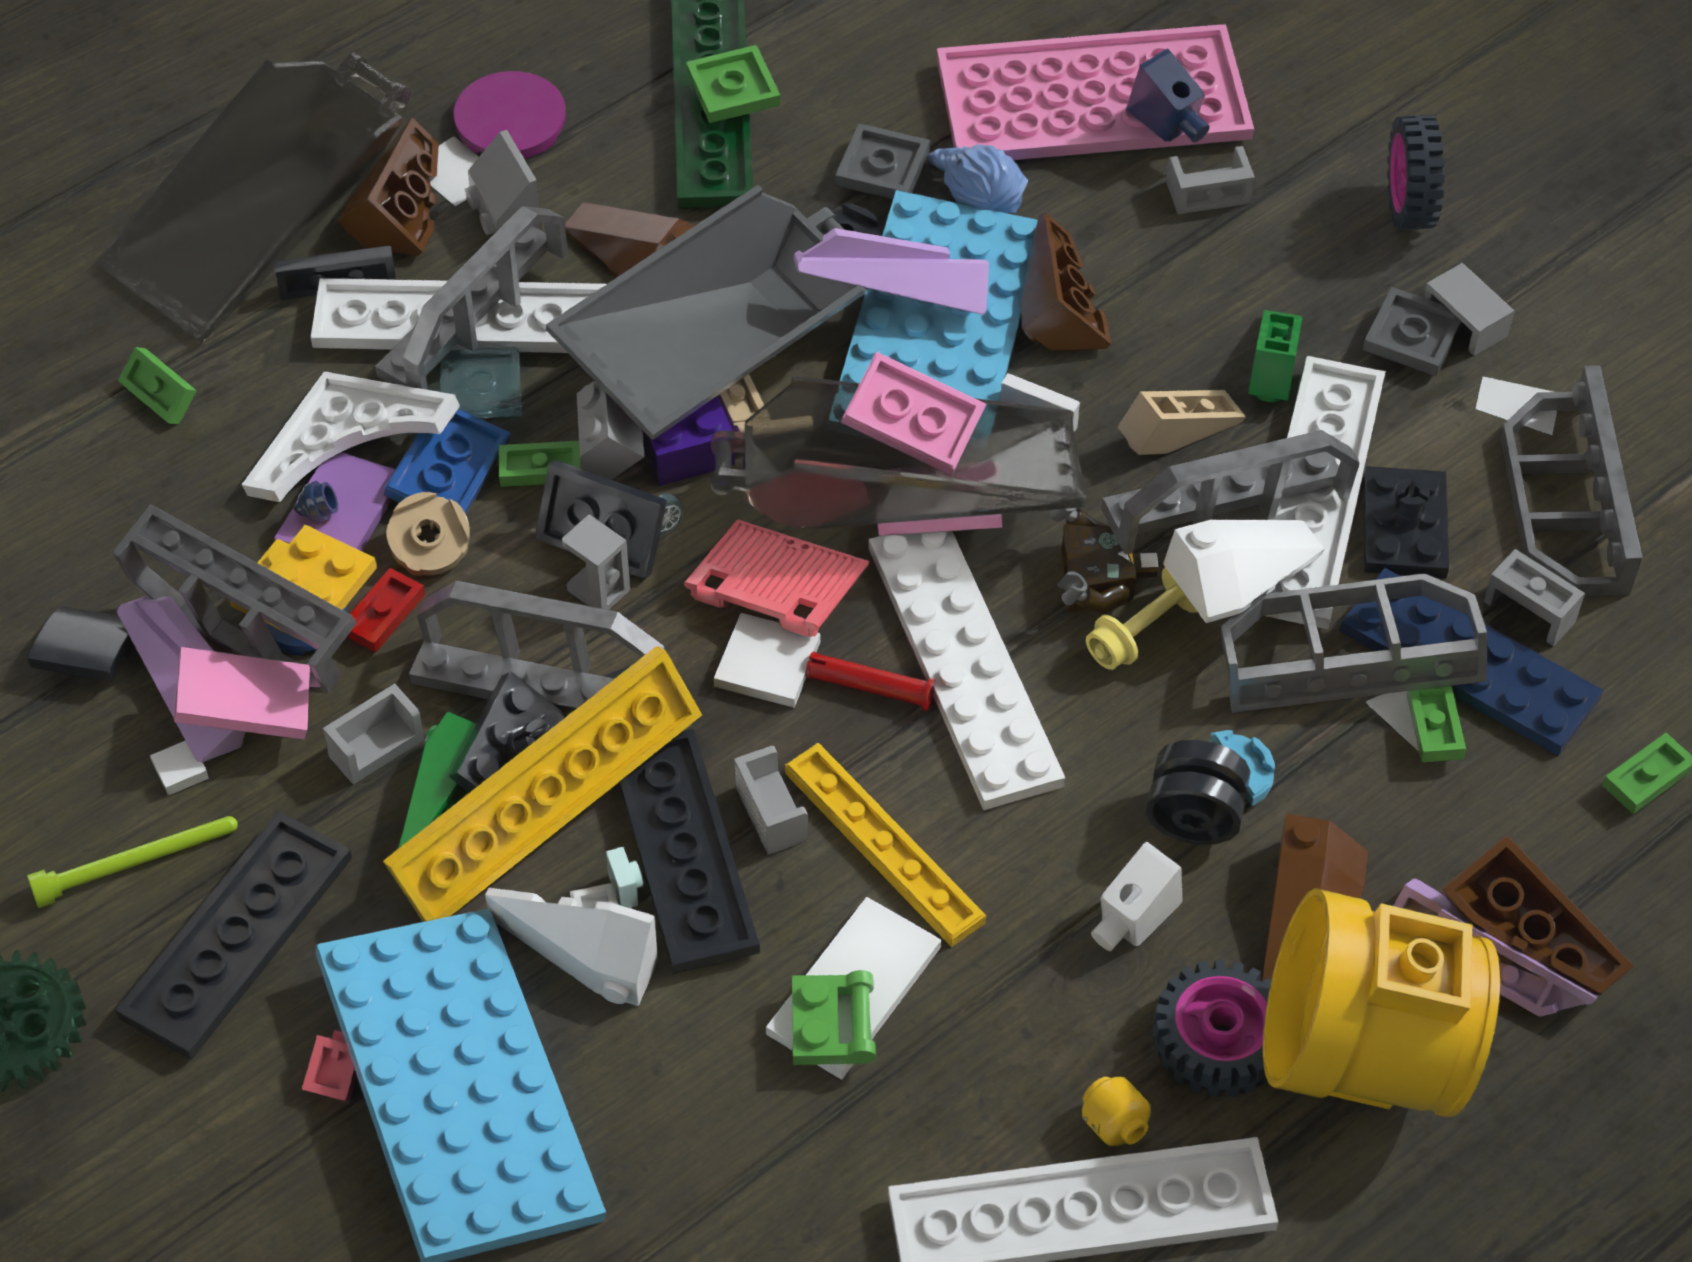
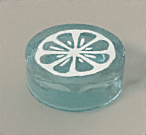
(673, 513)

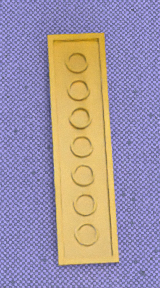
(543, 787)

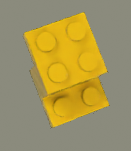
(319, 566)

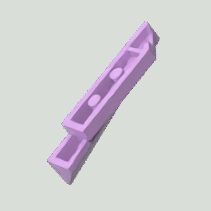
(1521, 977)

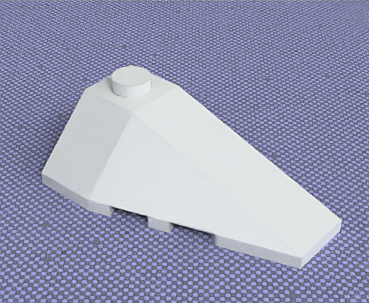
(1235, 561)
(601, 947)

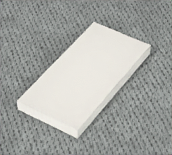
(872, 942)

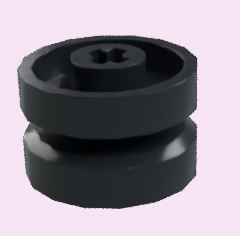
(1198, 792)

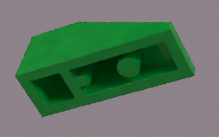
(1275, 356)

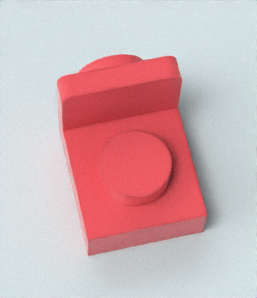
(331, 1068)

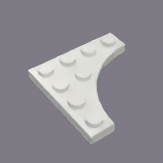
(337, 416)

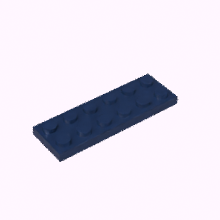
(1521, 685)

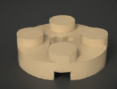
(423, 557)

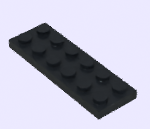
(688, 858)
(234, 935)

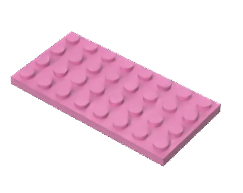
(1076, 90)

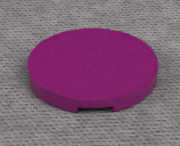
(513, 102)

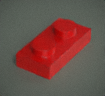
(384, 609)

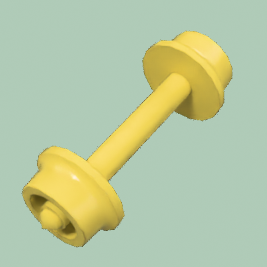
(1113, 642)

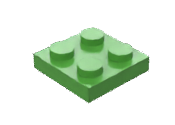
(733, 83)

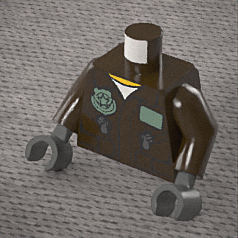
(1094, 565)

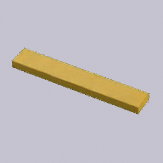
(885, 845)

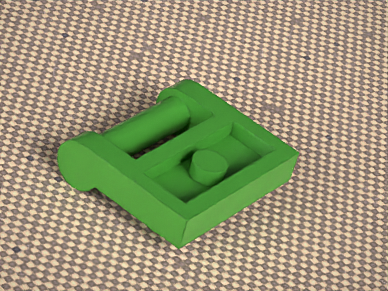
(817, 1019)

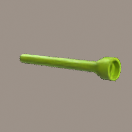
(50, 885)

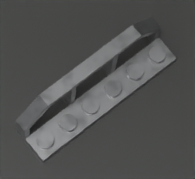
(471, 293)
(1233, 482)
(1608, 485)
(240, 581)
(479, 672)
(1359, 673)

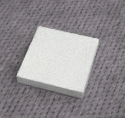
(765, 661)

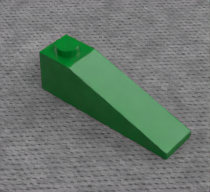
(433, 788)

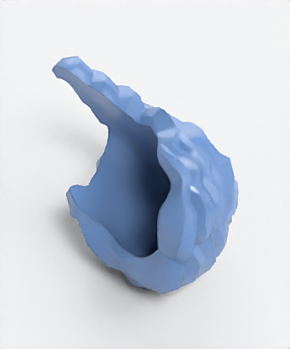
(981, 177)

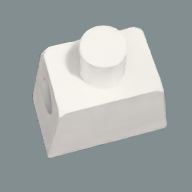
(1139, 898)

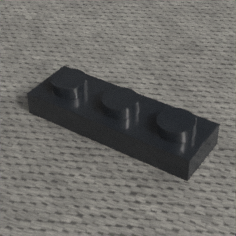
(301, 275)

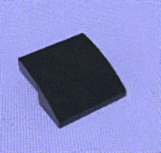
(81, 644)

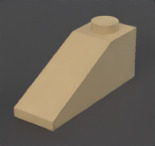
(1173, 419)

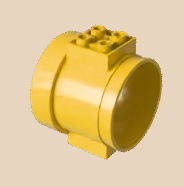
(1380, 1006)

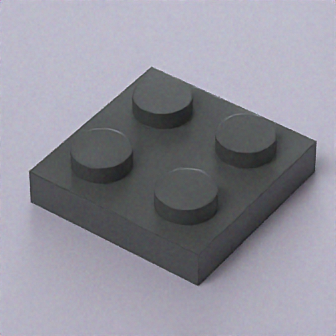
(882, 161)
(1413, 331)

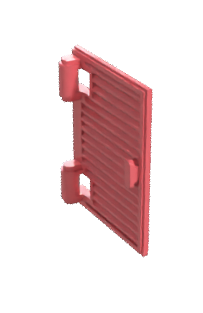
(775, 575)

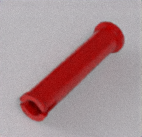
(871, 680)

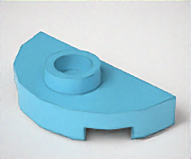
(1258, 759)

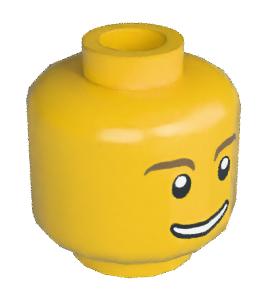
(1116, 1111)

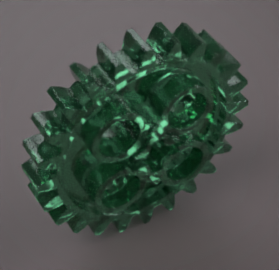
(23, 1016)

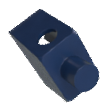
(1167, 99)

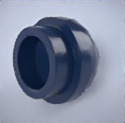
(317, 501)

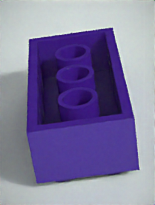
(686, 446)

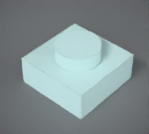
(624, 876)

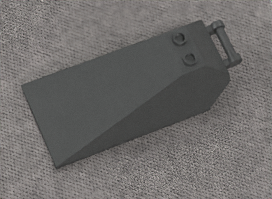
(703, 310)

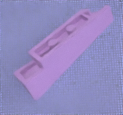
(898, 268)
(158, 634)

